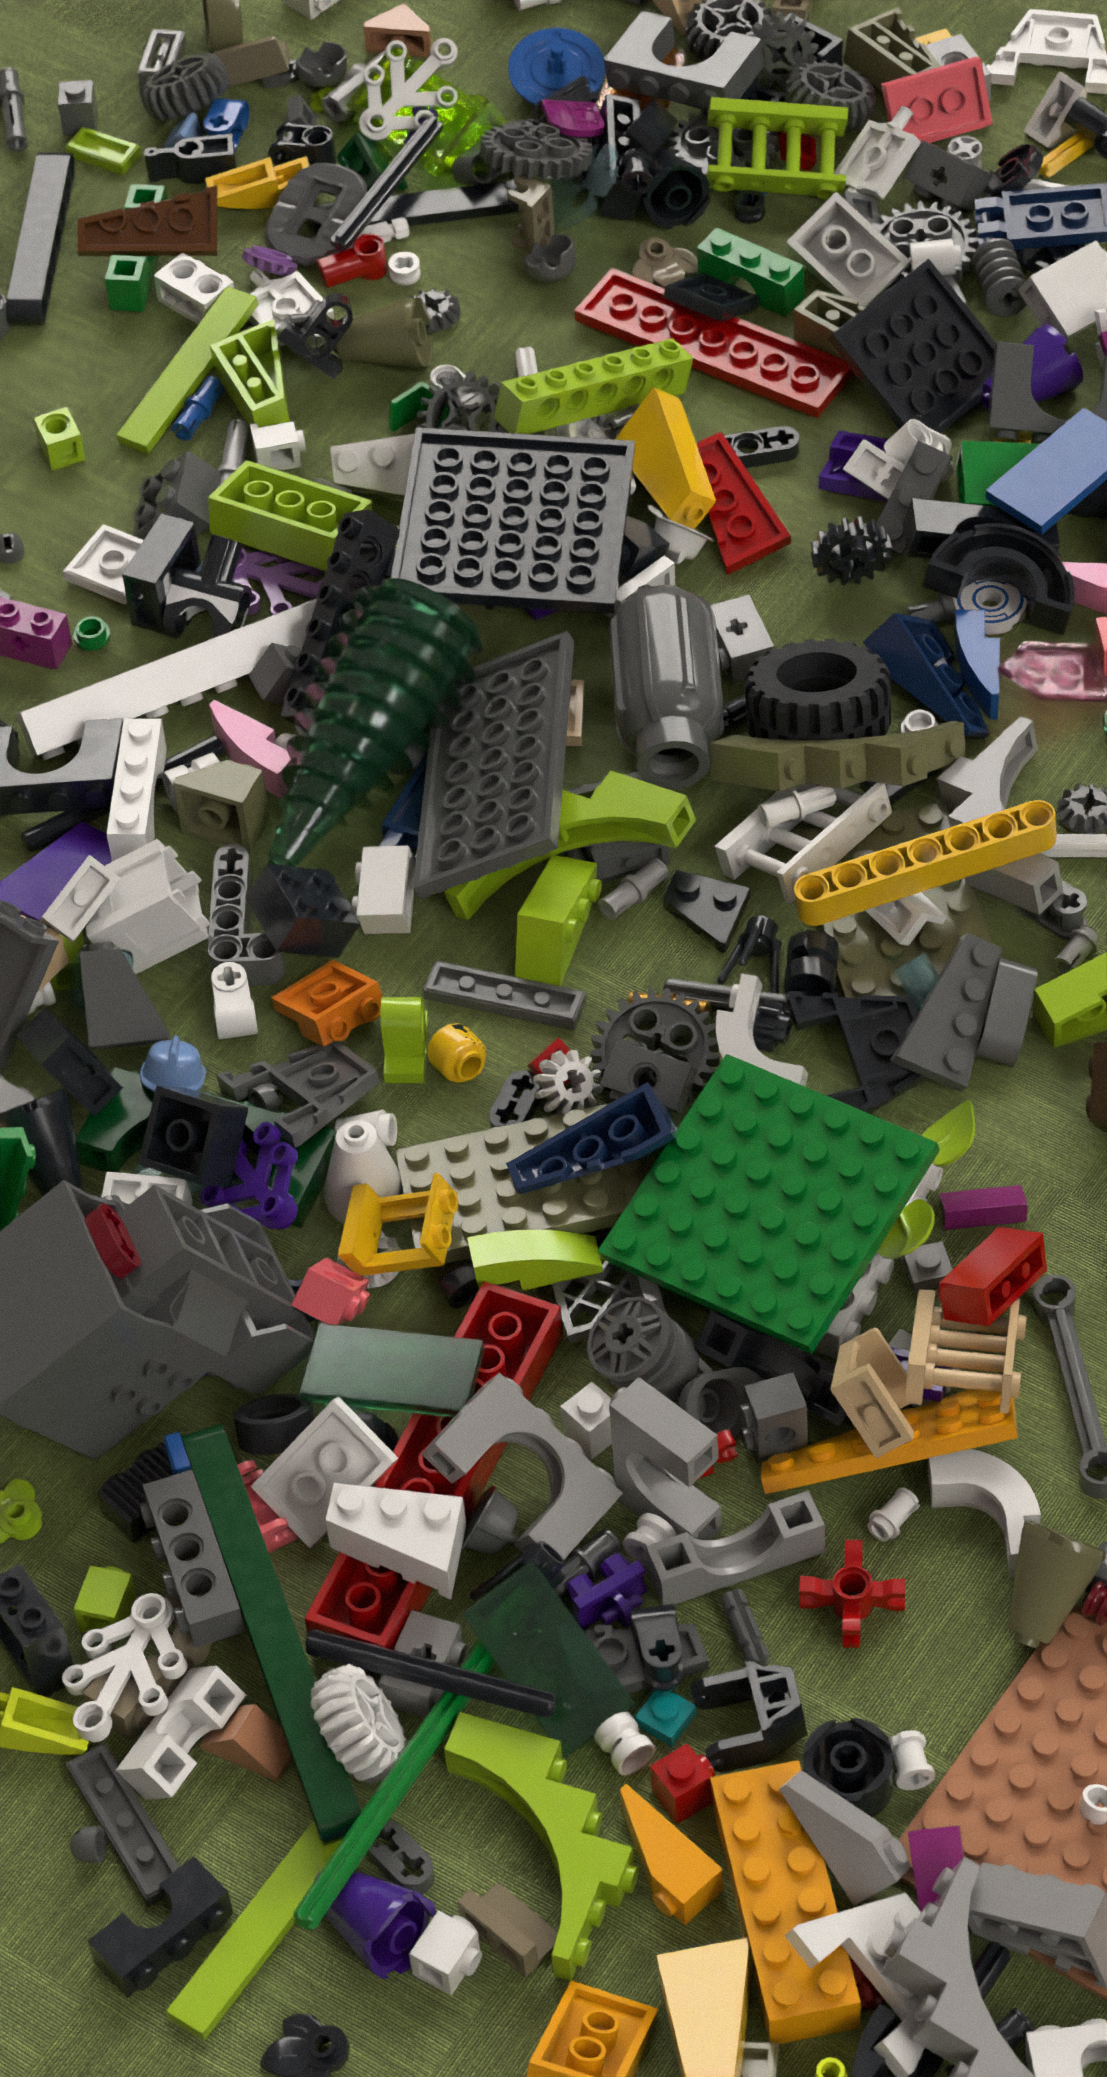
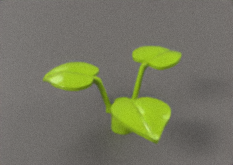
(913, 1226)

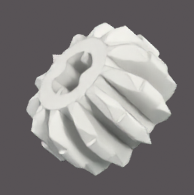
(562, 1069)

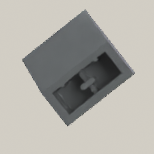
(179, 492)

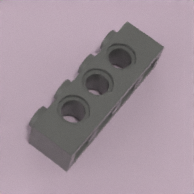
(206, 1616)

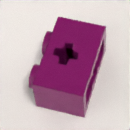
(33, 634)

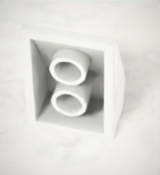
(847, 252)

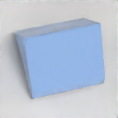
(187, 128)

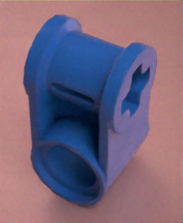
(227, 117)

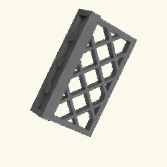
(639, 1286)

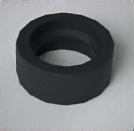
(271, 1423)

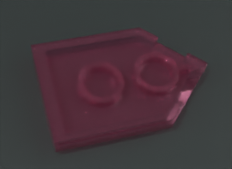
(1057, 671)

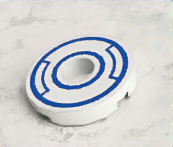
(998, 618)

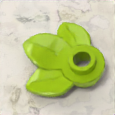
(18, 1511)

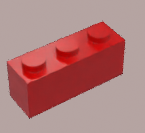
(993, 1276)

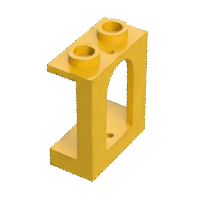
(369, 1212)

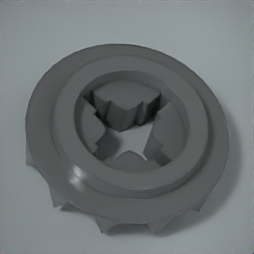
(447, 306)
(1072, 812)

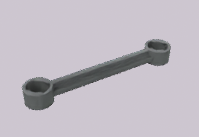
(1074, 1378)

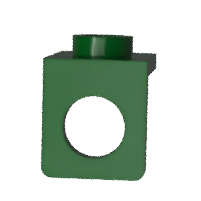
(407, 404)

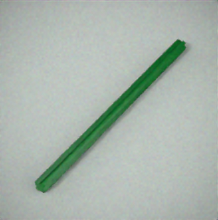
(386, 1798)

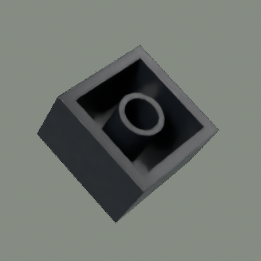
(302, 910)
(193, 1136)

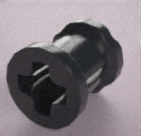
(636, 178)

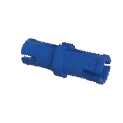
(198, 408)

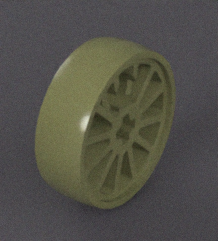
(222, 24)

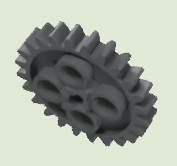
(699, 143)
(535, 151)
(929, 225)
(672, 1021)

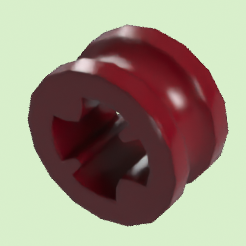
(1096, 1604)

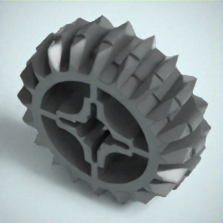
(715, 19)
(184, 86)
(832, 86)
(450, 394)

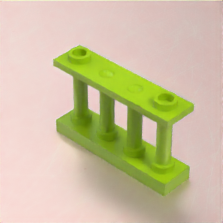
(778, 117)

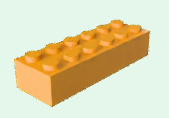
(776, 1886)

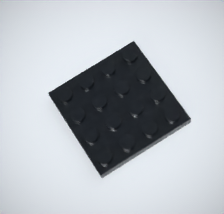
(919, 350)

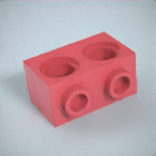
(332, 1293)

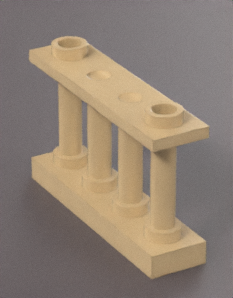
(925, 1353)

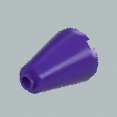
(1052, 367)
(380, 1921)

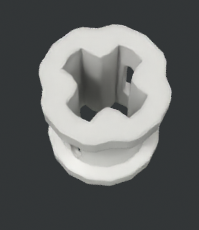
(911, 1761)

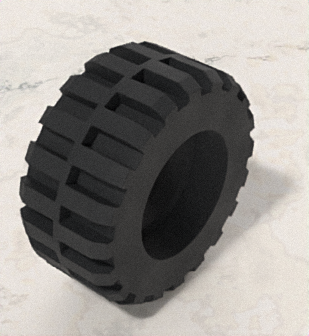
(818, 692)

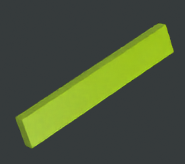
(185, 371)
(250, 1938)

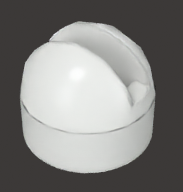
(1090, 1800)

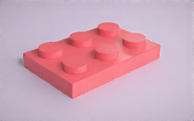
(942, 100)

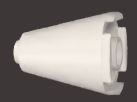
(356, 1160)

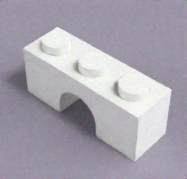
(160, 1756)
(1066, 2050)

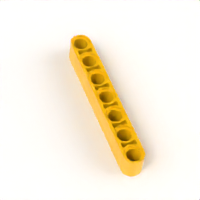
(925, 862)

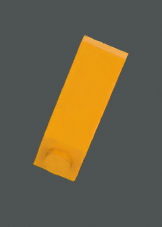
(676, 1869)

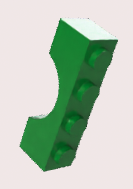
(131, 277)

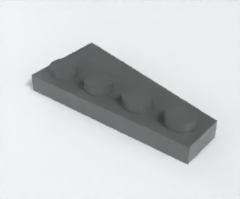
(949, 1026)

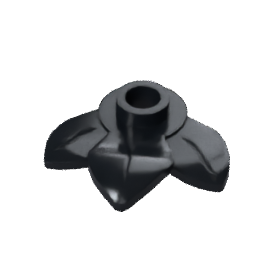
(299, 2050)

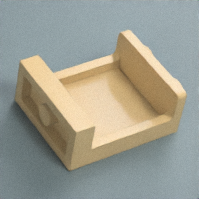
(872, 1391)

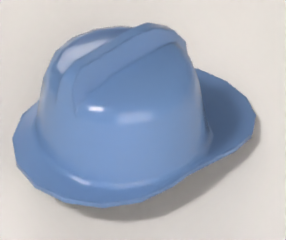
(174, 1065)

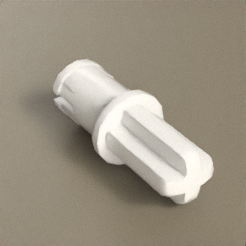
(796, 805)

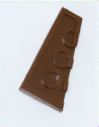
(154, 229)

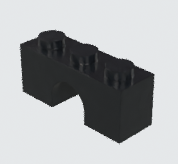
(136, 1954)

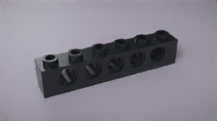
(357, 560)

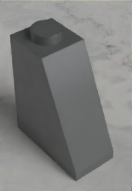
(116, 1001)

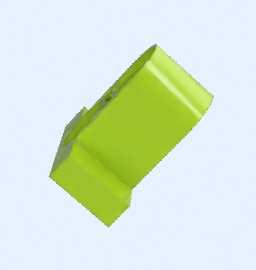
(404, 1039)

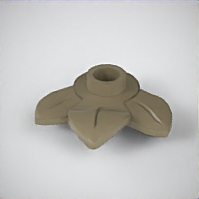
(663, 267)

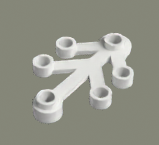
(405, 93)
(123, 1663)

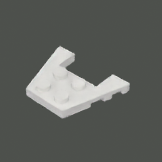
(1054, 40)
(863, 1935)

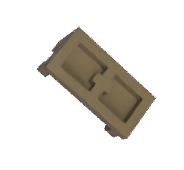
(534, 212)

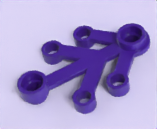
(277, 1205)

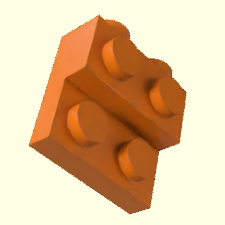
(330, 1002)

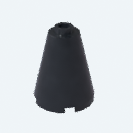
(677, 191)
(51, 1132)

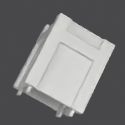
(151, 908)

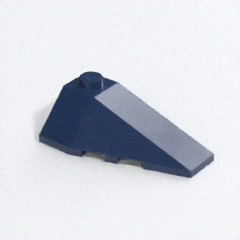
(922, 665)
(608, 1138)

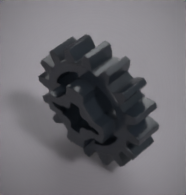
(851, 551)

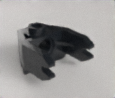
(777, 1709)

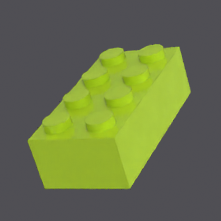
(281, 513)

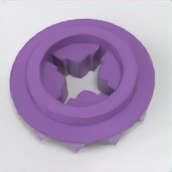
(269, 260)

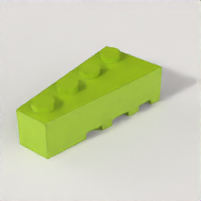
(1073, 1003)

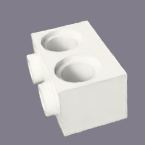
(189, 287)

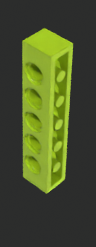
(591, 387)

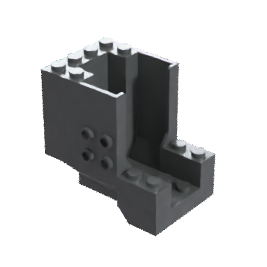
(105, 1353)

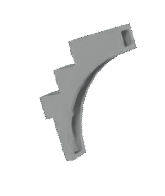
(983, 788)
(936, 1965)

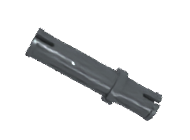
(11, 102)

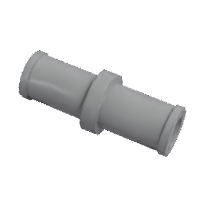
(633, 889)

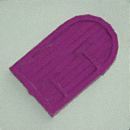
(574, 117)

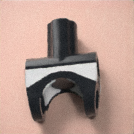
(209, 591)

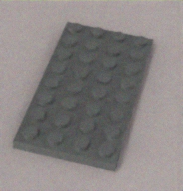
(497, 768)

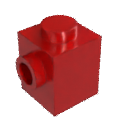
(682, 1782)

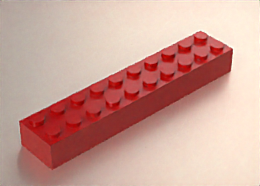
(518, 1344)

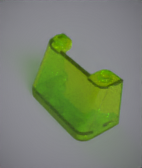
(461, 124)

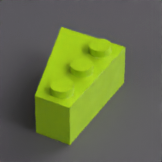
(253, 374)
(554, 919)

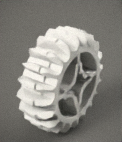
(358, 1722)

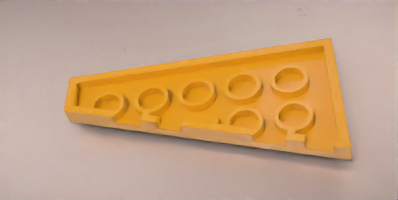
(939, 1428)

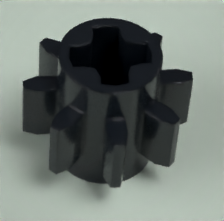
(771, 1026)

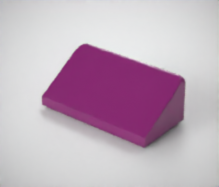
(983, 1207)
(930, 1854)

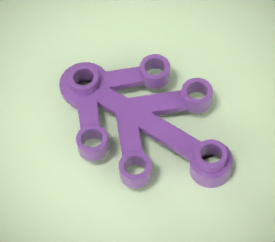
(274, 578)

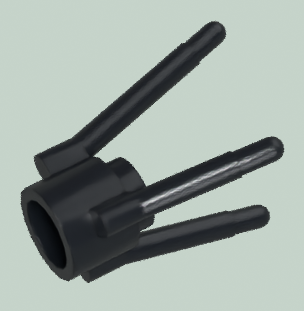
(756, 941)
(544, 1556)

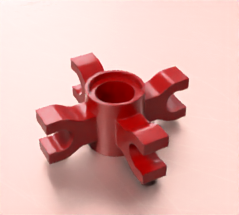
(852, 1609)

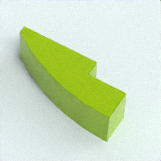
(533, 1257)

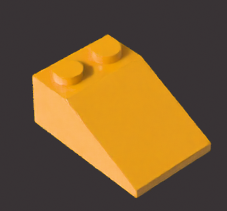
(593, 2035)

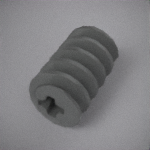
(999, 277)

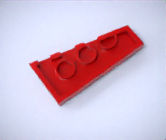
(741, 516)

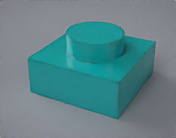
(666, 1716)

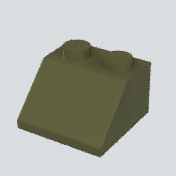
(223, 804)

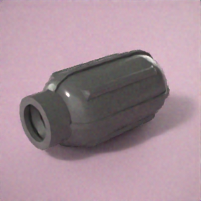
(666, 683)

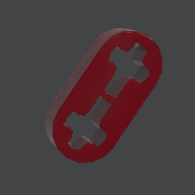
(112, 1241)

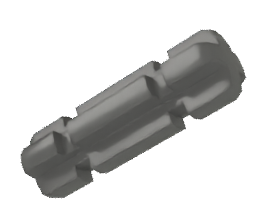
(745, 1627)

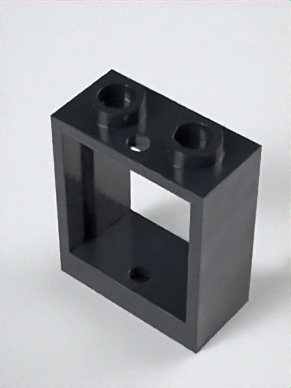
(165, 549)
(69, 1061)
(32, 1630)

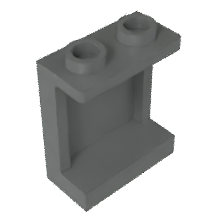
(620, 857)

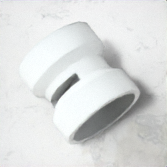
(623, 1741)

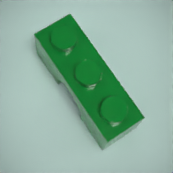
(772, 276)

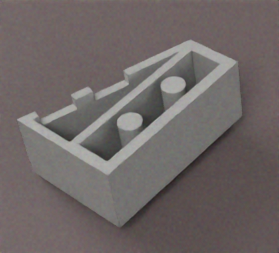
(1042, 1915)

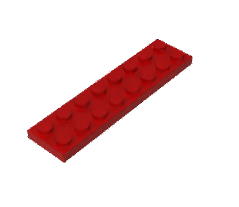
(725, 349)

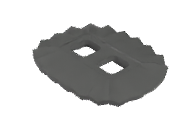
(296, 207)

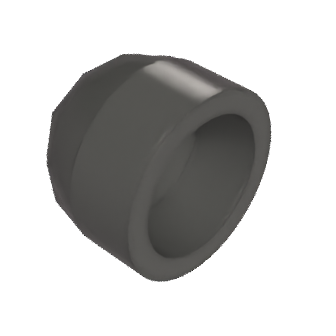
(12, 555)
(265, 1097)
(89, 1844)

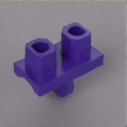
(610, 1598)

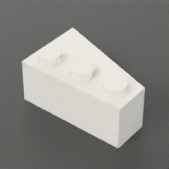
(374, 465)
(399, 1530)

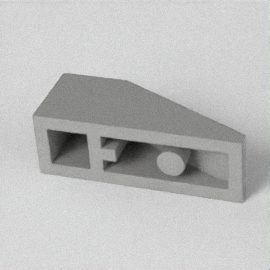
(850, 1841)

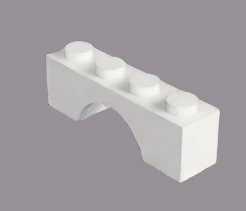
(132, 804)

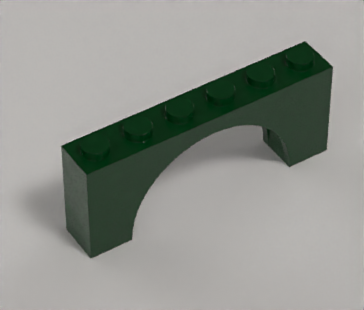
(120, 1129)

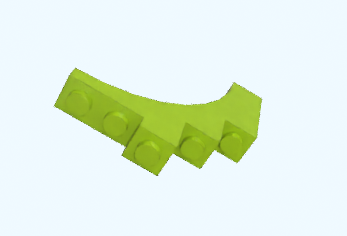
(617, 811)
(529, 1776)

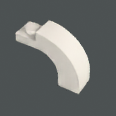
(736, 1036)
(986, 1484)

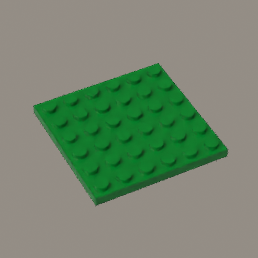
(769, 1202)

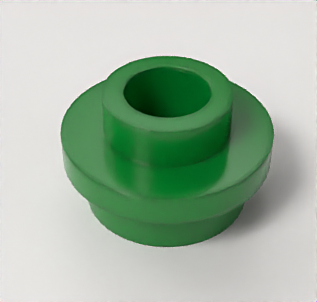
(91, 633)

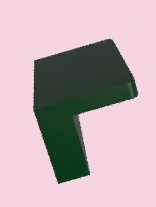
(367, 159)

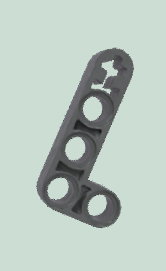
(230, 921)

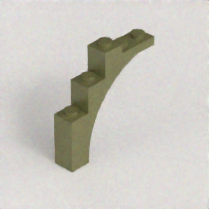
(836, 762)

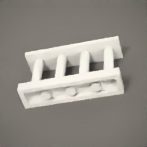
(751, 840)

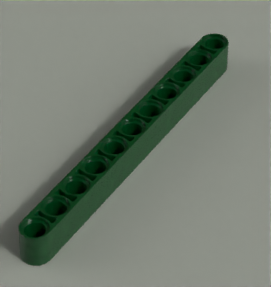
(271, 1631)

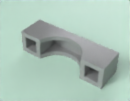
(780, 1537)

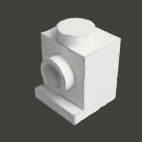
(278, 445)

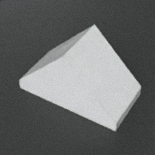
(1048, 122)

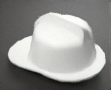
(683, 540)

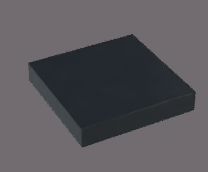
(712, 297)

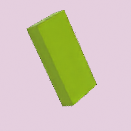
(103, 150)

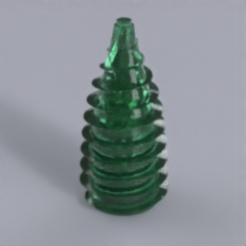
(370, 706)

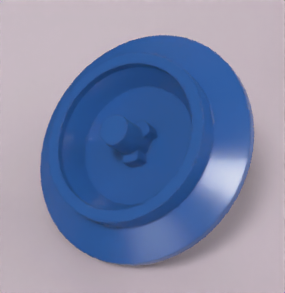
(551, 61)

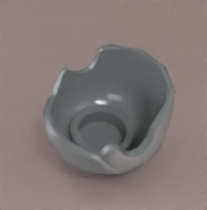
(322, 67)
(552, 261)

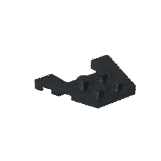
(872, 1033)

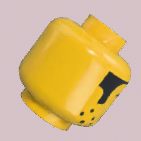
(456, 1053)

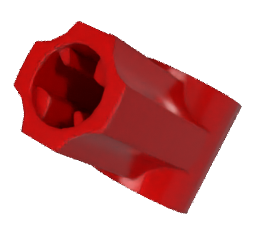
(364, 260)

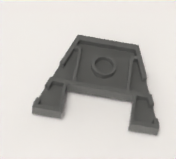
(316, 1078)

